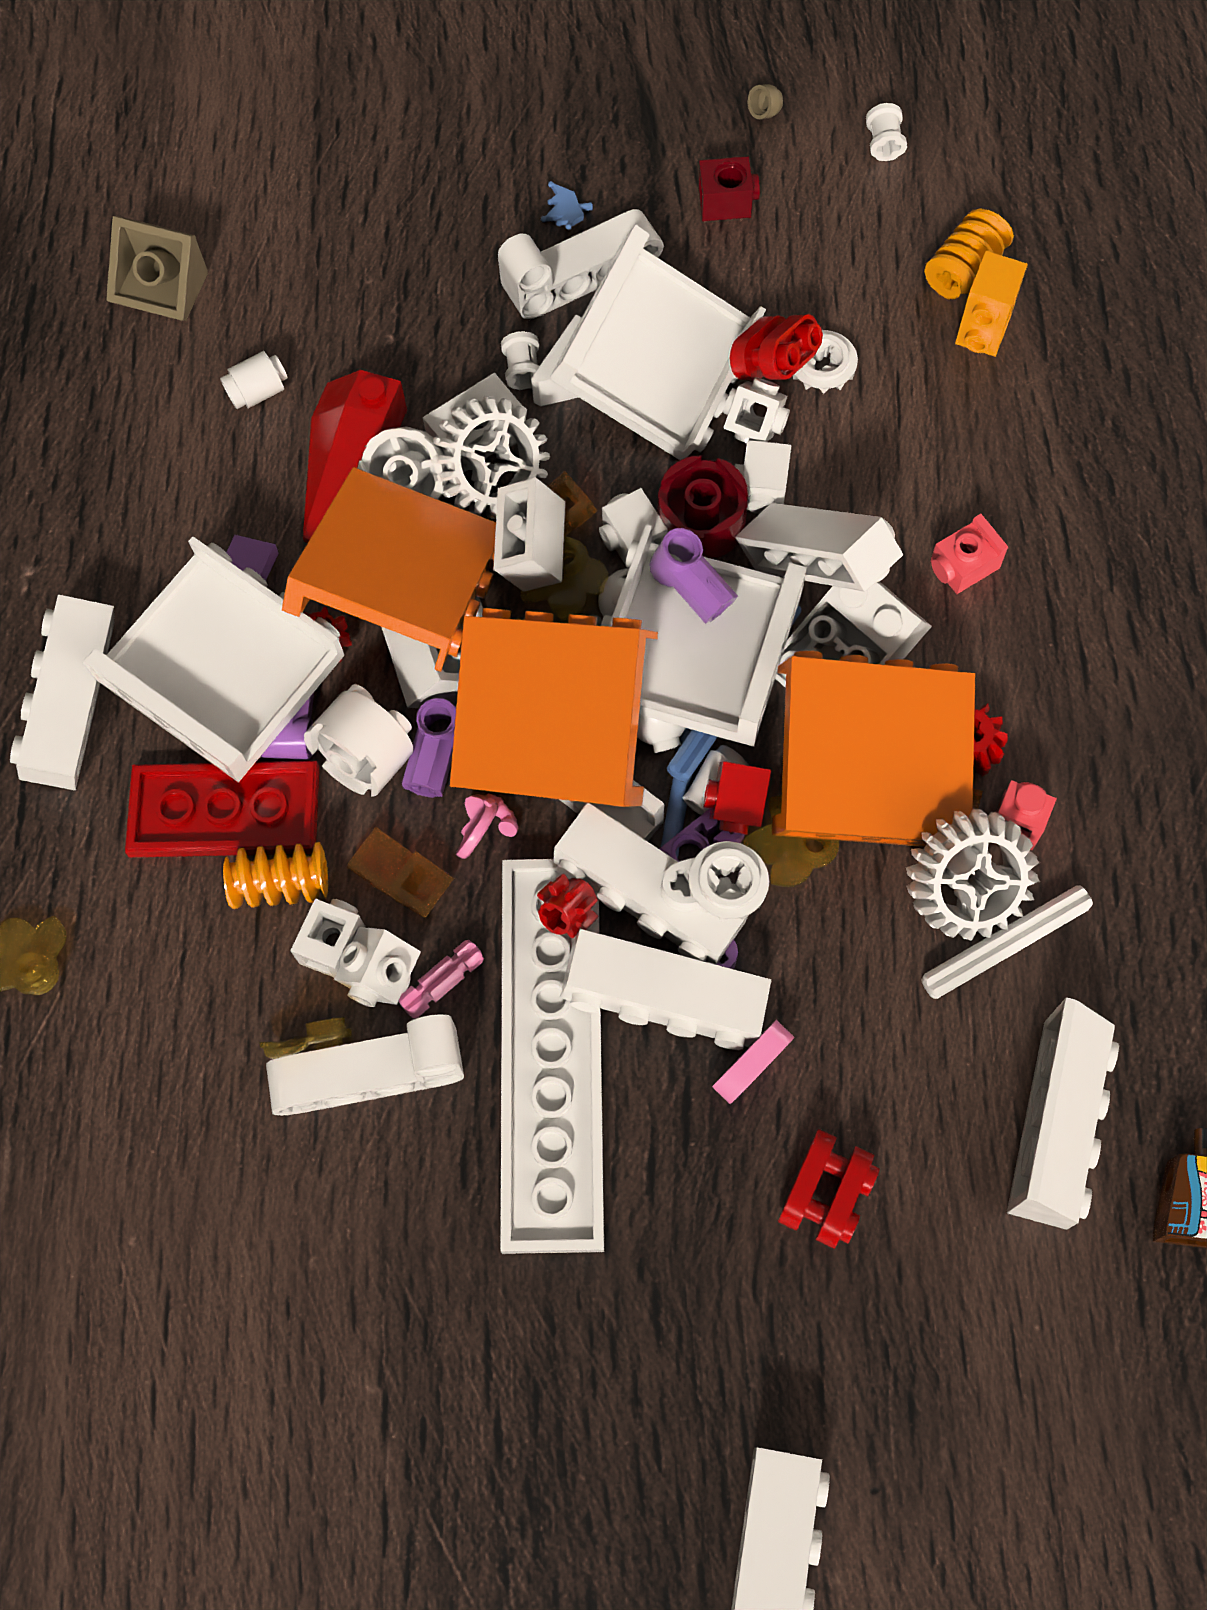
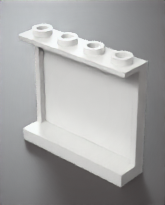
(654, 350)
(219, 661)
(713, 672)

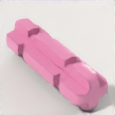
(441, 978)

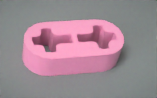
(753, 1062)

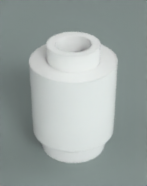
(254, 380)

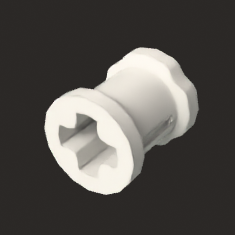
(887, 139)
(521, 358)

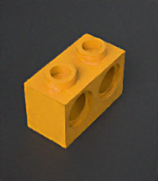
(990, 303)

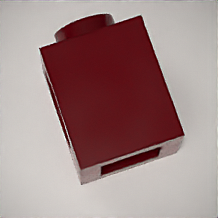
(727, 188)

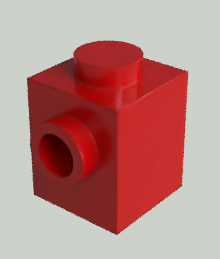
(737, 796)

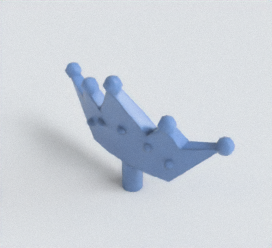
(566, 207)

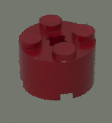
(707, 500)

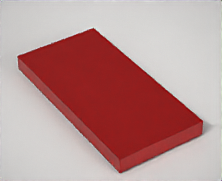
(208, 813)

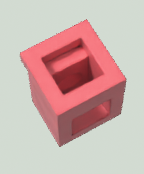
(982, 557)
(1027, 807)

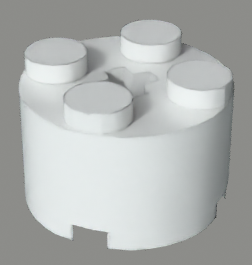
(360, 741)

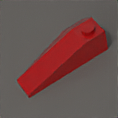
(341, 426)

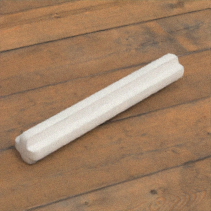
(1006, 942)

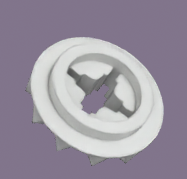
(841, 367)
(723, 859)

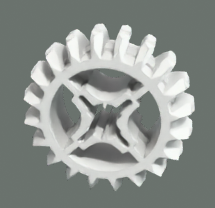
(494, 440)
(990, 892)

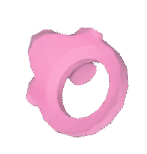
(481, 812)

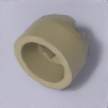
(762, 98)

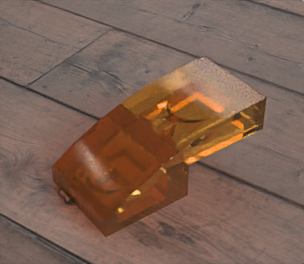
(400, 873)

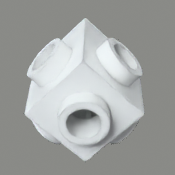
(742, 418)
(376, 966)

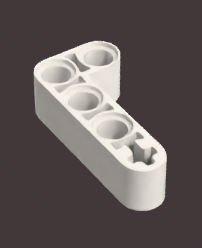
(569, 269)
(367, 1069)

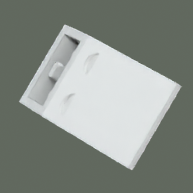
(858, 624)

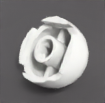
(404, 459)

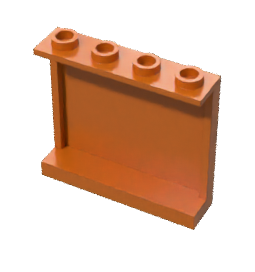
(396, 562)
(549, 707)
(874, 749)

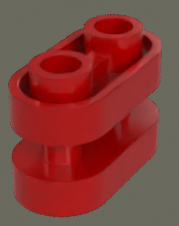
(775, 347)
(856, 1177)

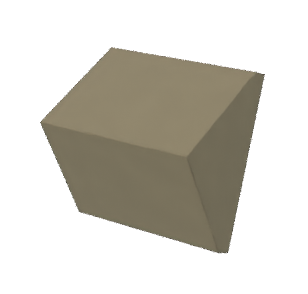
(154, 268)

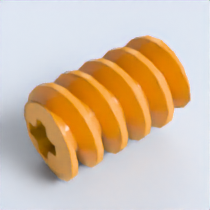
(960, 256)
(275, 876)

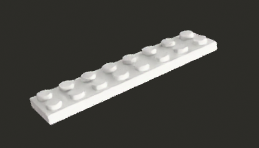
(546, 1083)

